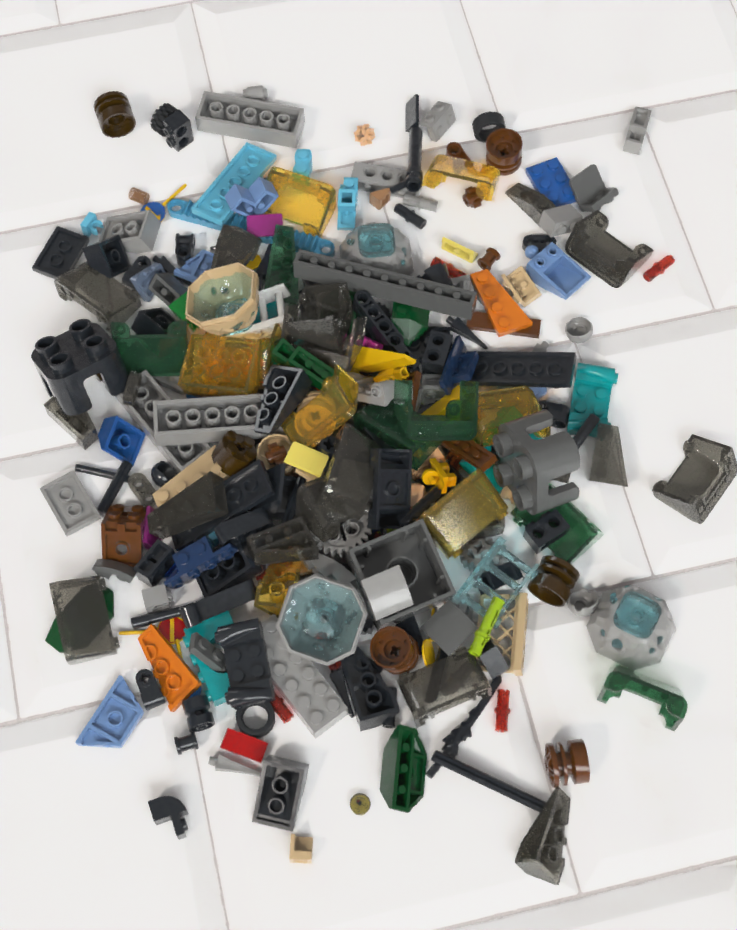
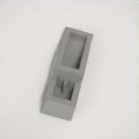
(637, 130)

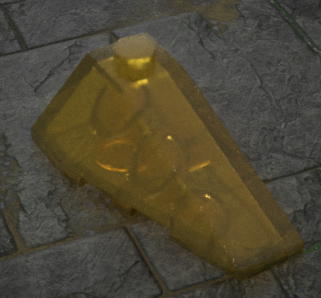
(275, 585)

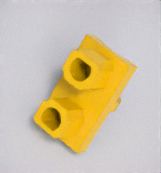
(391, 374)
(439, 475)

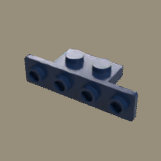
(458, 366)
(196, 559)

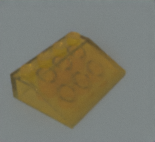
(221, 366)

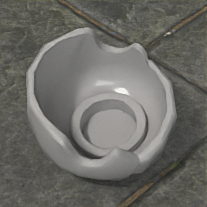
(579, 330)
(583, 602)

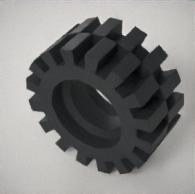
(163, 112)

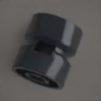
(199, 716)

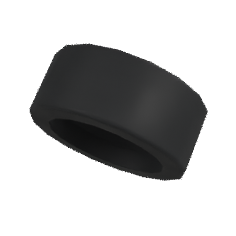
(486, 119)
(261, 732)

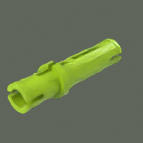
(482, 635)

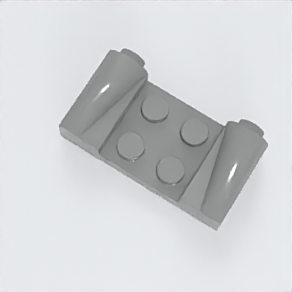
(374, 393)

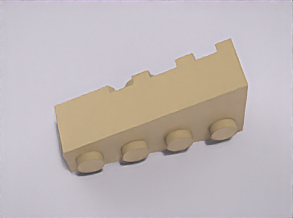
(188, 476)

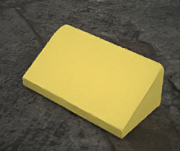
(458, 250)
(306, 459)

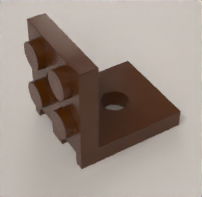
(124, 527)

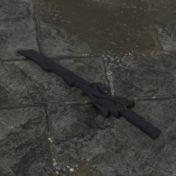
(464, 730)

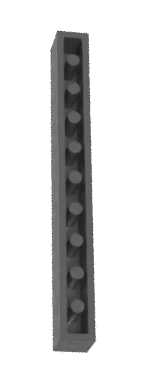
(386, 284)

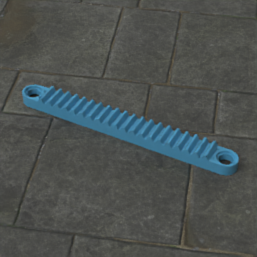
(302, 240)

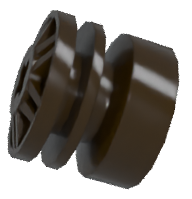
(114, 114)
(554, 581)

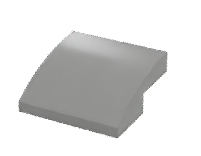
(387, 592)

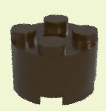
(234, 452)

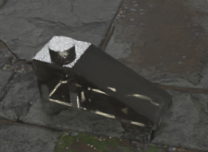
(529, 201)

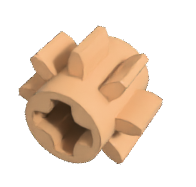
(364, 134)

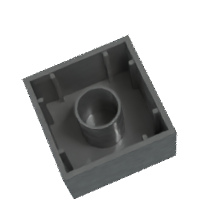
(419, 562)

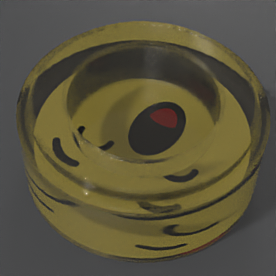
(360, 804)

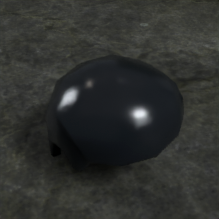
(162, 473)

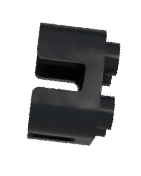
(72, 358)

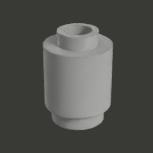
(256, 93)

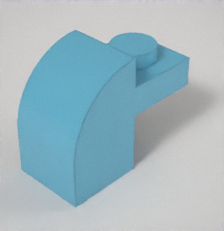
(346, 209)

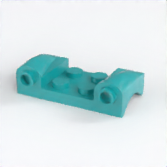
(590, 395)

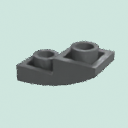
(106, 568)

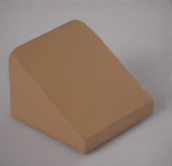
(380, 198)

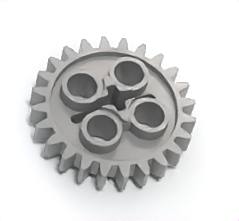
(353, 540)

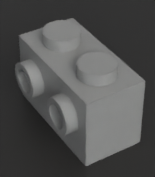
(559, 220)

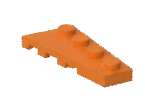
(498, 304)
(168, 667)

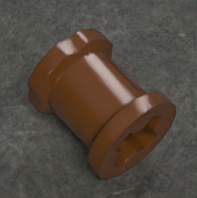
(489, 258)

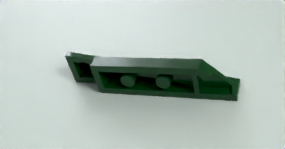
(288, 356)

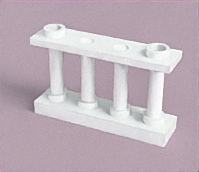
(265, 327)

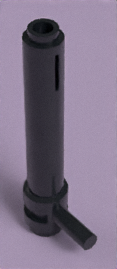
(414, 174)

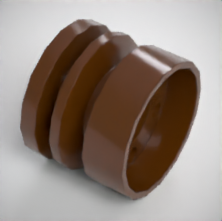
(504, 150)
(385, 647)
(568, 762)

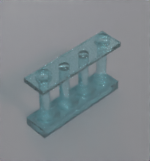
(486, 563)

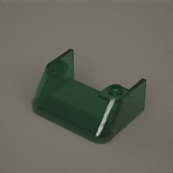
(457, 425)

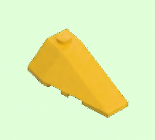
(376, 360)

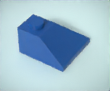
(120, 439)

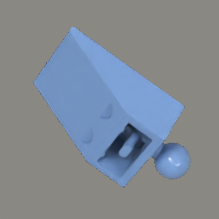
(558, 271)

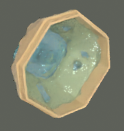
(224, 299)

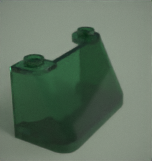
(155, 353)
(385, 425)
(581, 535)
(671, 699)

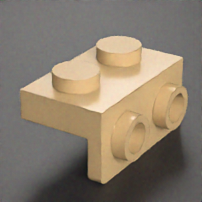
(522, 286)

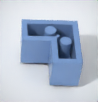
(253, 200)

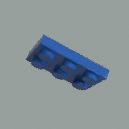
(551, 181)

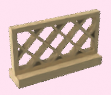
(519, 632)

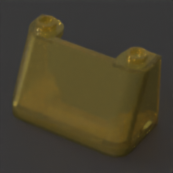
(484, 175)
(302, 200)
(504, 406)
(464, 513)

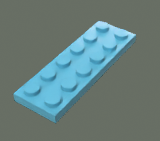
(242, 170)

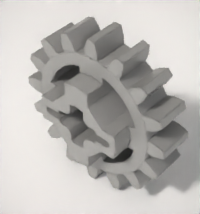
(475, 551)

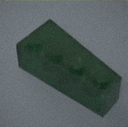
(281, 261)

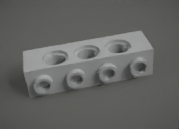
(380, 178)

